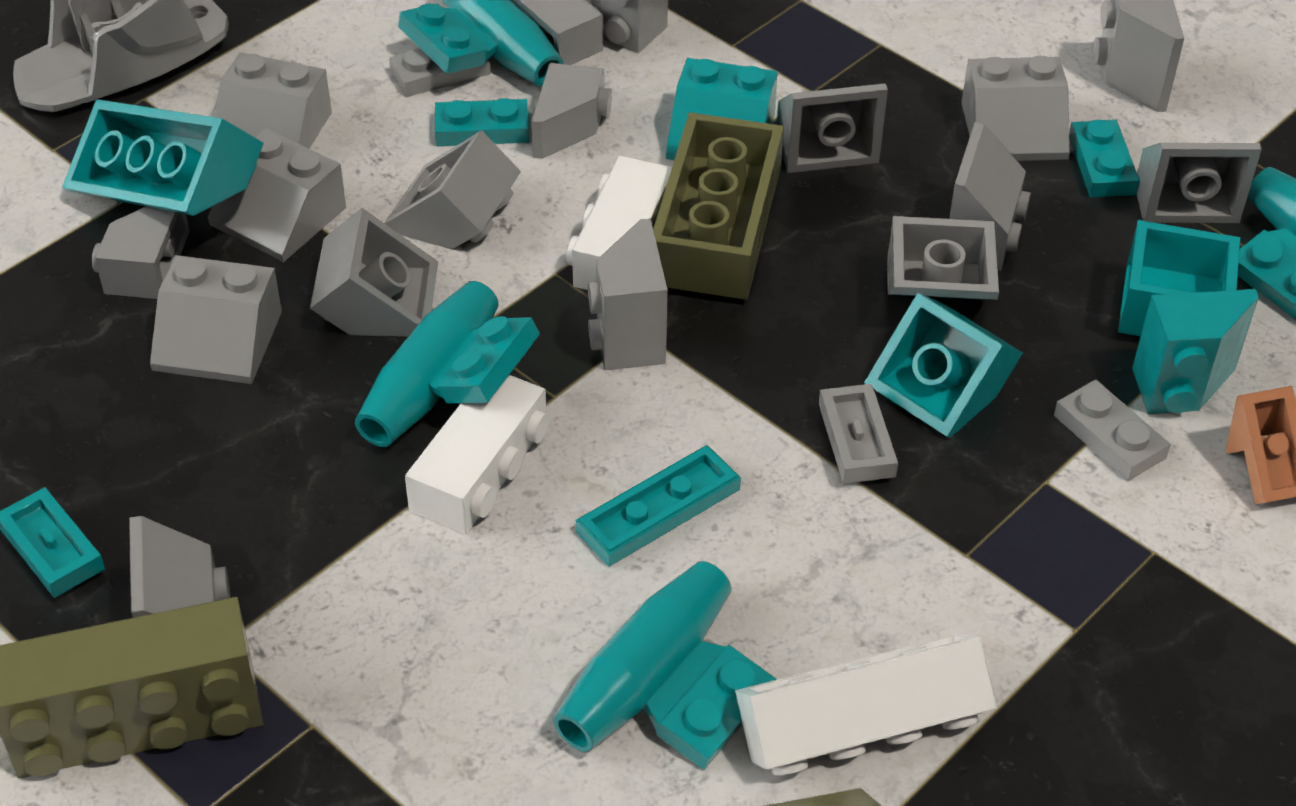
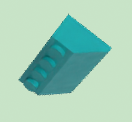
(161, 158)

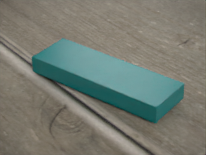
(657, 505)

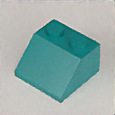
(722, 92)
(1190, 347)
(942, 366)

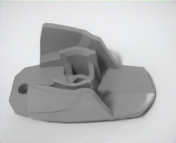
(112, 47)

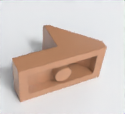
(1266, 432)

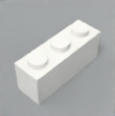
(624, 197)
(476, 454)

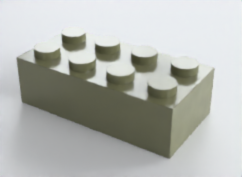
(718, 204)
(126, 687)

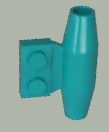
(476, 30)
(1270, 257)
(449, 355)
(668, 670)

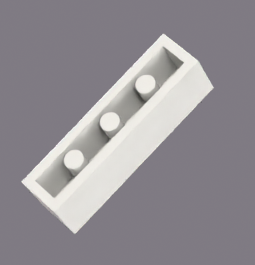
(866, 702)

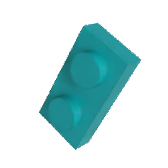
(500, 119)
(1103, 158)
(50, 542)

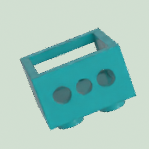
(1173, 262)

